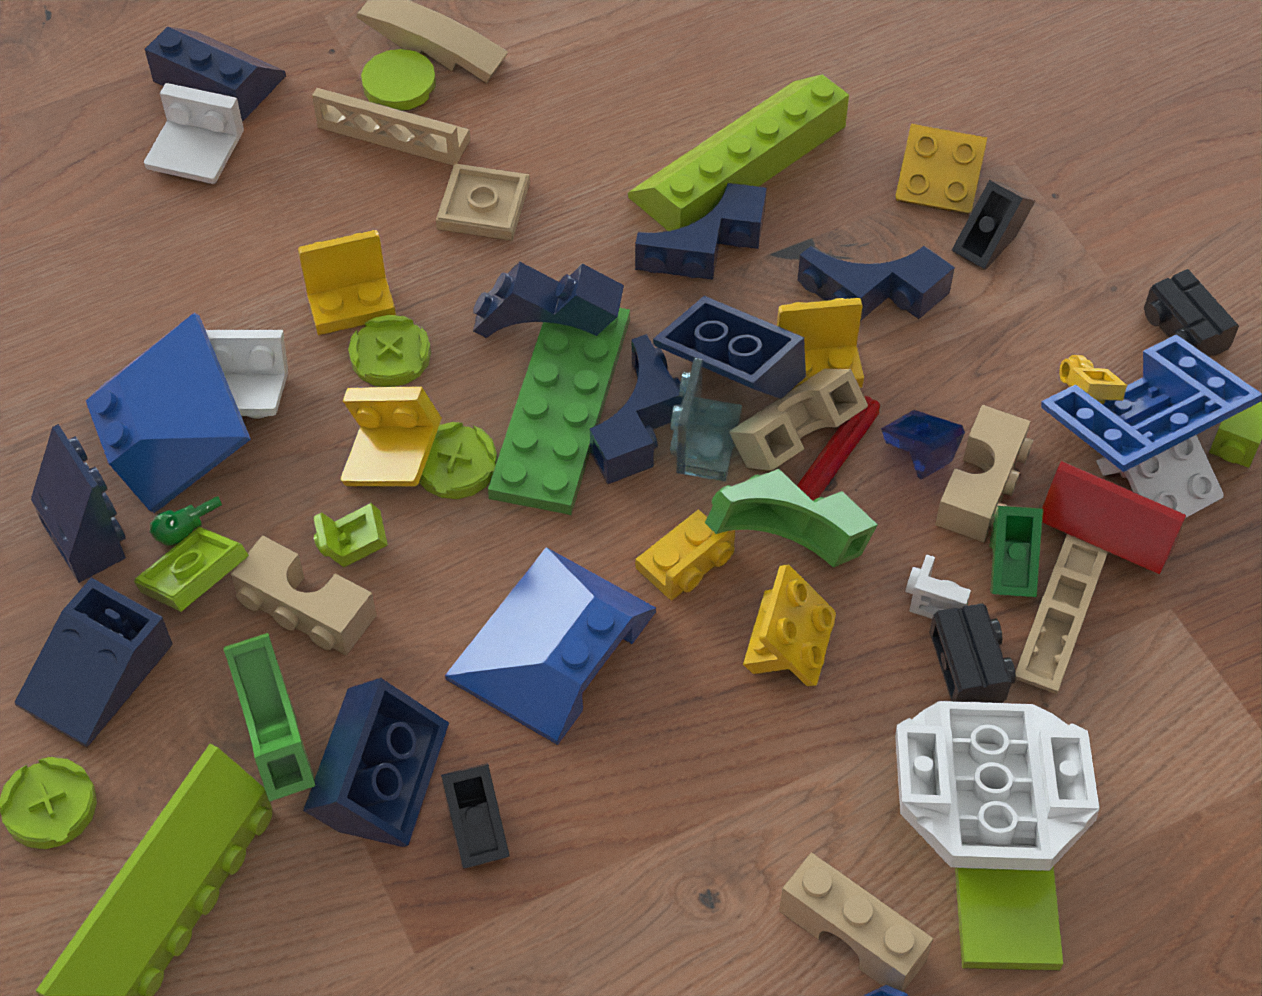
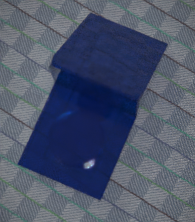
(927, 438)

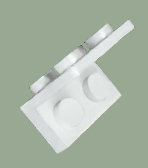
(197, 134)
(253, 367)
(1173, 478)

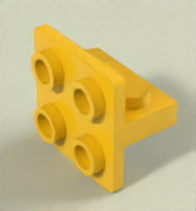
(791, 629)

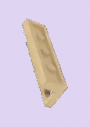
(390, 127)

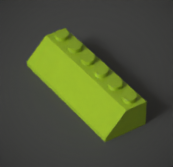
(745, 151)
(165, 884)

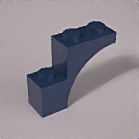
(695, 248)
(910, 282)
(526, 295)
(627, 439)

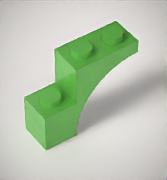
(774, 504)
(269, 717)

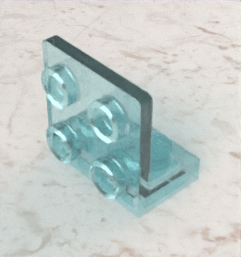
(702, 429)

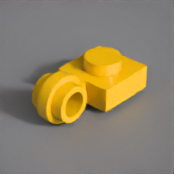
(1096, 382)

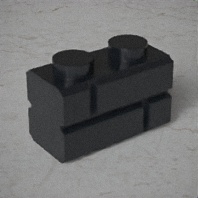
(1189, 310)
(971, 654)

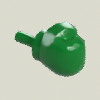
(172, 527)

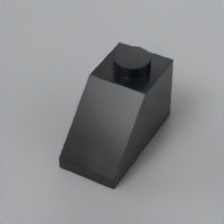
(992, 223)

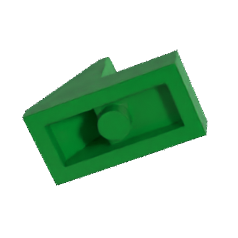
(1016, 551)

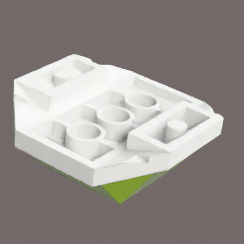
(995, 783)

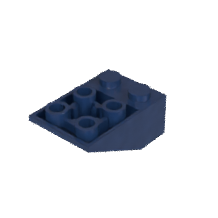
(76, 508)
(93, 661)

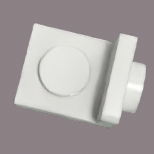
(933, 594)

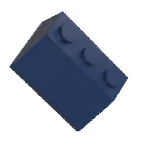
(211, 66)
(737, 346)
(377, 764)

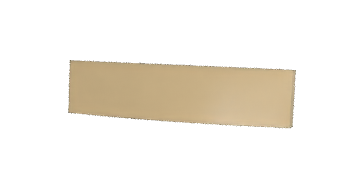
(437, 35)
(1061, 614)

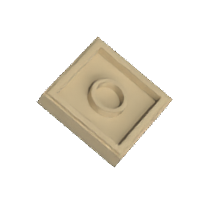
(483, 201)

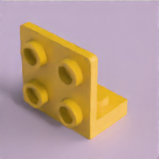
(941, 168)
(346, 281)
(828, 333)
(392, 436)

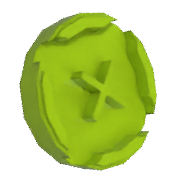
(398, 79)
(389, 351)
(459, 461)
(48, 803)

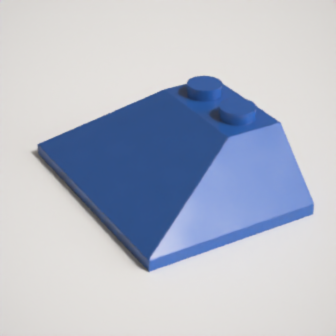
(1172, 402)
(168, 416)
(548, 644)

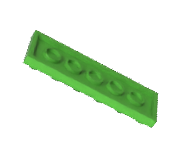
(553, 416)

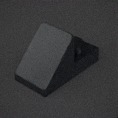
(475, 815)

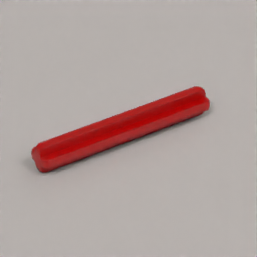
(838, 450)

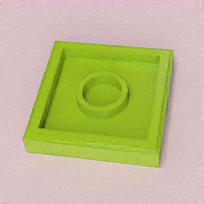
(190, 568)

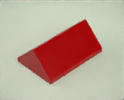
(1112, 517)

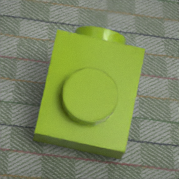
(350, 536)

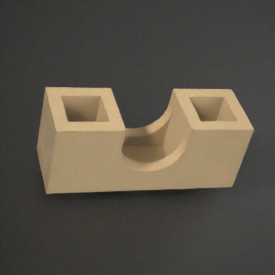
(776, 430)
(996, 447)
(330, 616)
(826, 900)

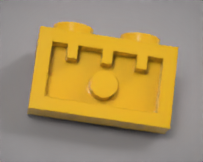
(685, 555)

